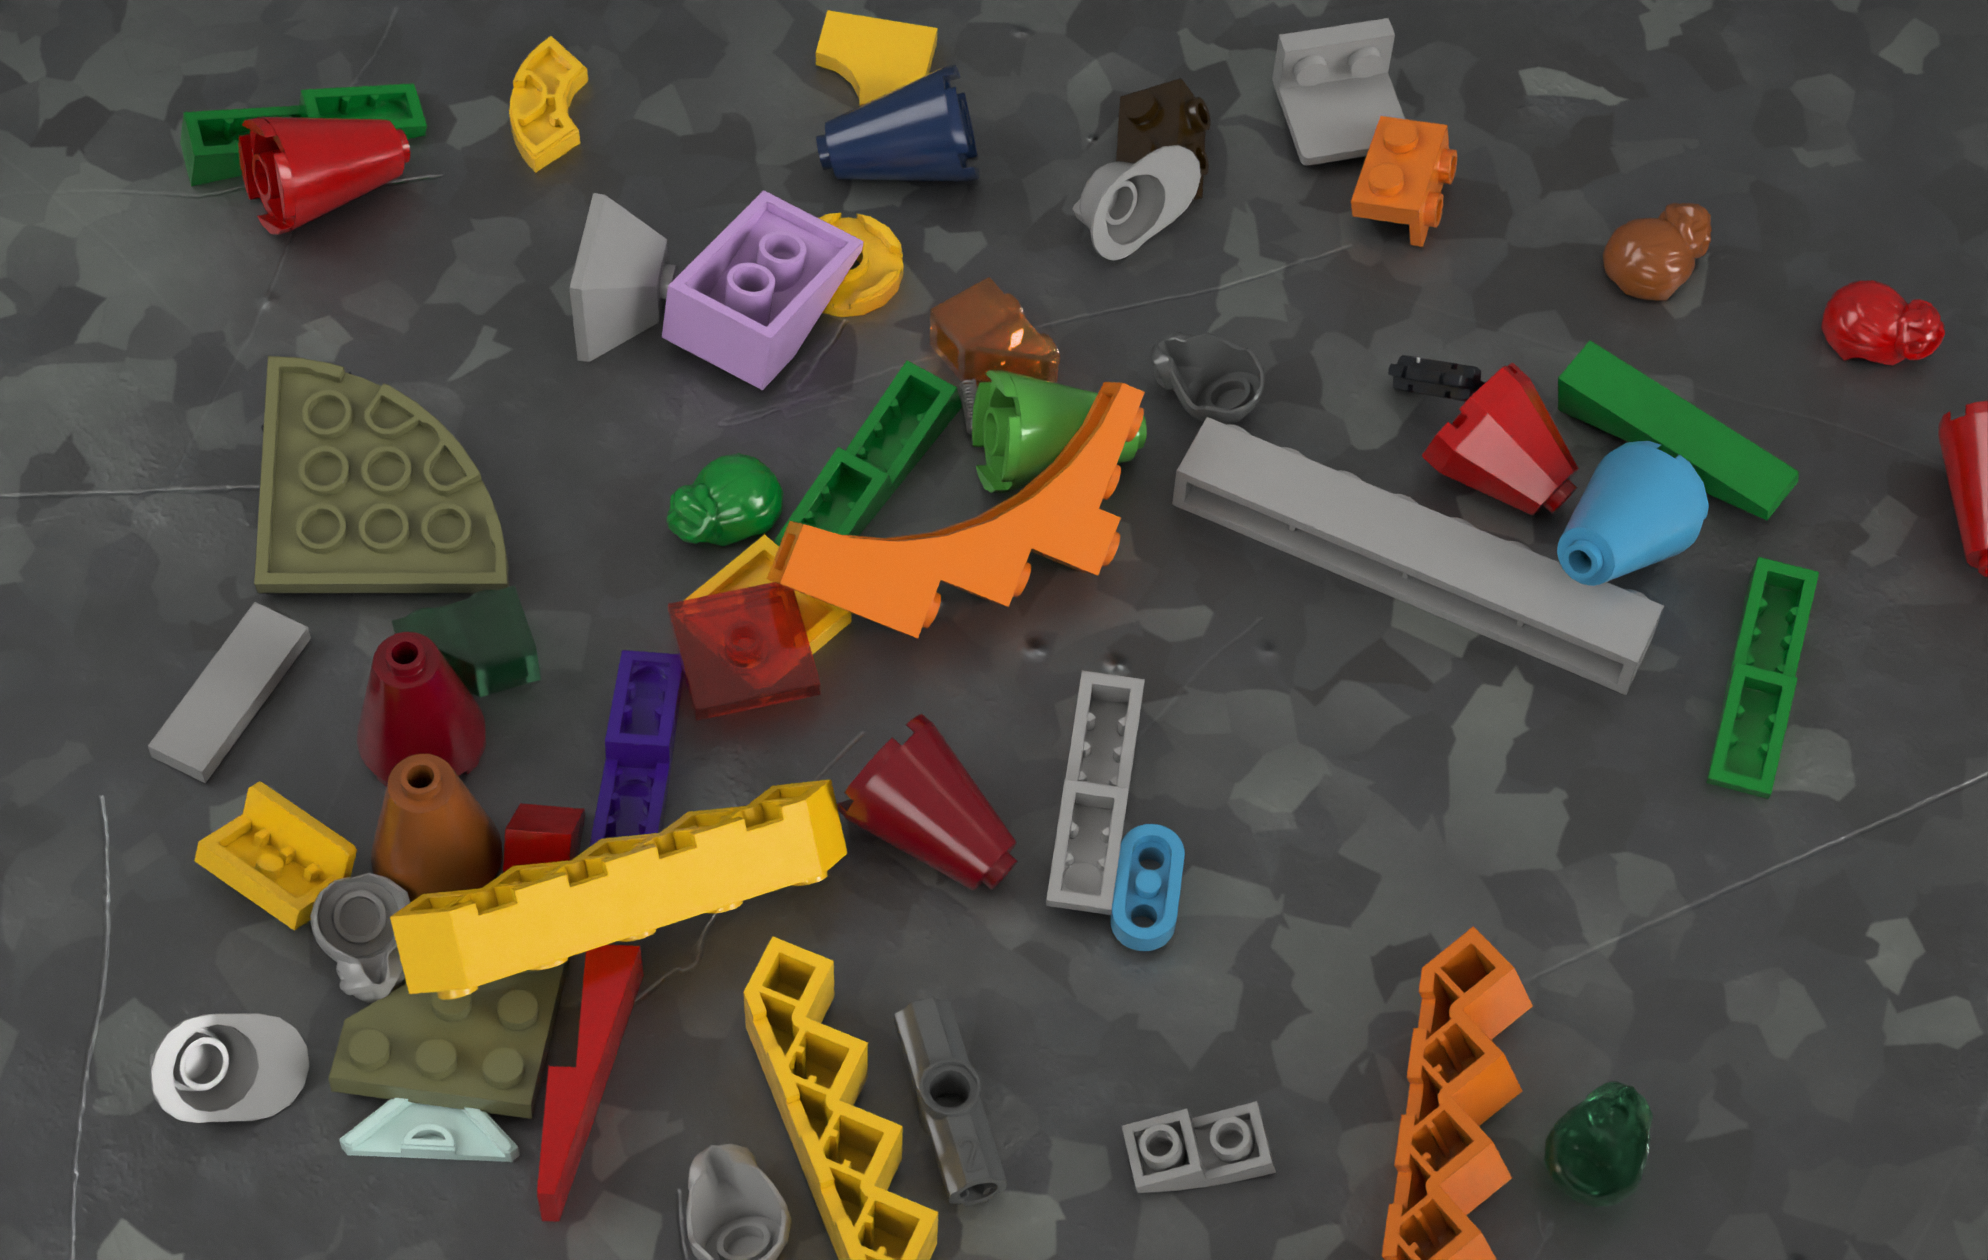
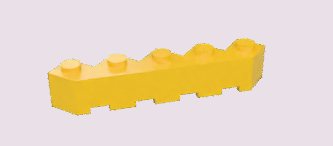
(618, 890)
(815, 1083)

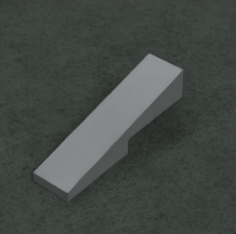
(1095, 793)

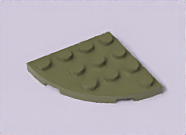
(367, 492)

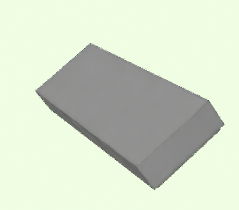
(229, 692)

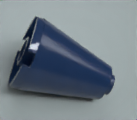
(904, 135)

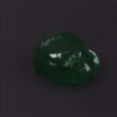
(1600, 1146)

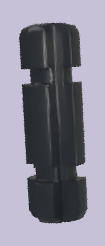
(1435, 377)

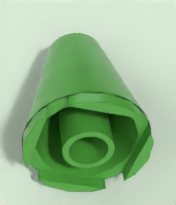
(1027, 425)

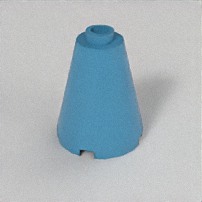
(1633, 514)

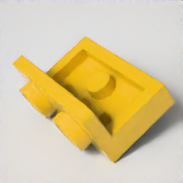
(277, 855)

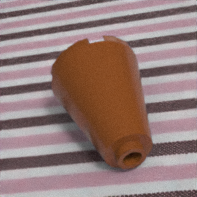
(433, 831)

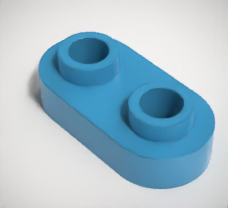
(1147, 891)

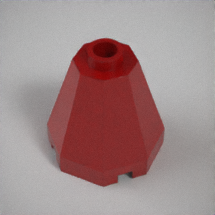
(1506, 446)

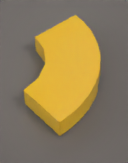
(541, 103)

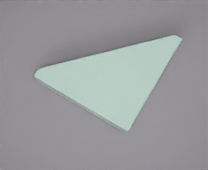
(429, 1132)

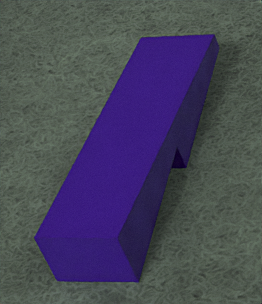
(639, 745)

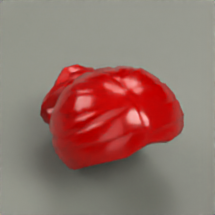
(1879, 325)

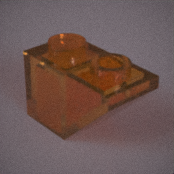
(988, 332)

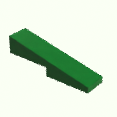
(212, 136)
(1637, 408)
(880, 455)
(1762, 677)

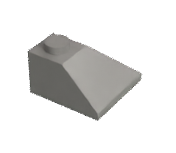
(617, 279)

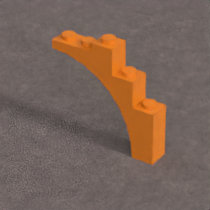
(987, 555)

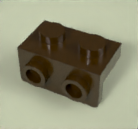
(1160, 118)

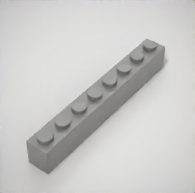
(1415, 554)

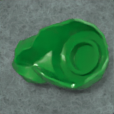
(726, 502)

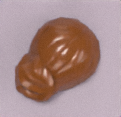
(1658, 254)

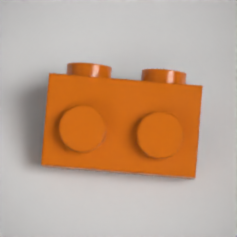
(1405, 175)

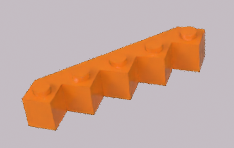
(1454, 1087)

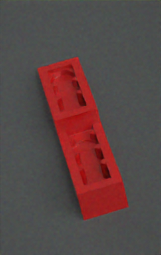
(575, 1093)

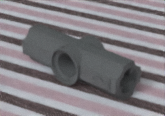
(960, 1133)

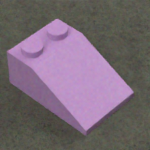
(758, 289)

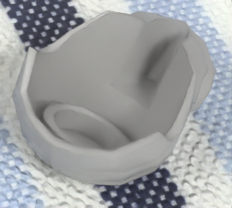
(357, 933)
(734, 1207)

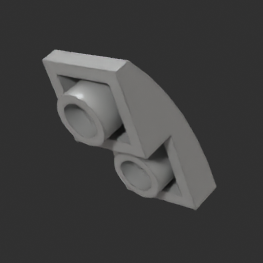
(1200, 1151)

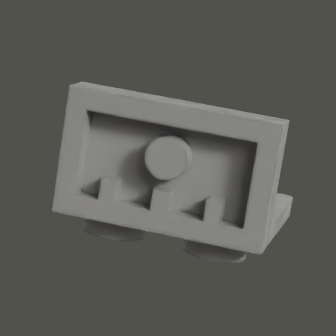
(1335, 88)

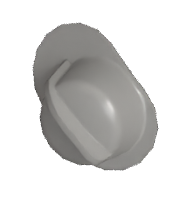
(1135, 201)
(228, 1067)

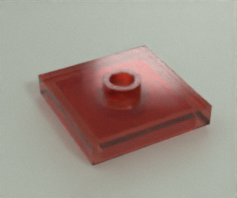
(743, 650)

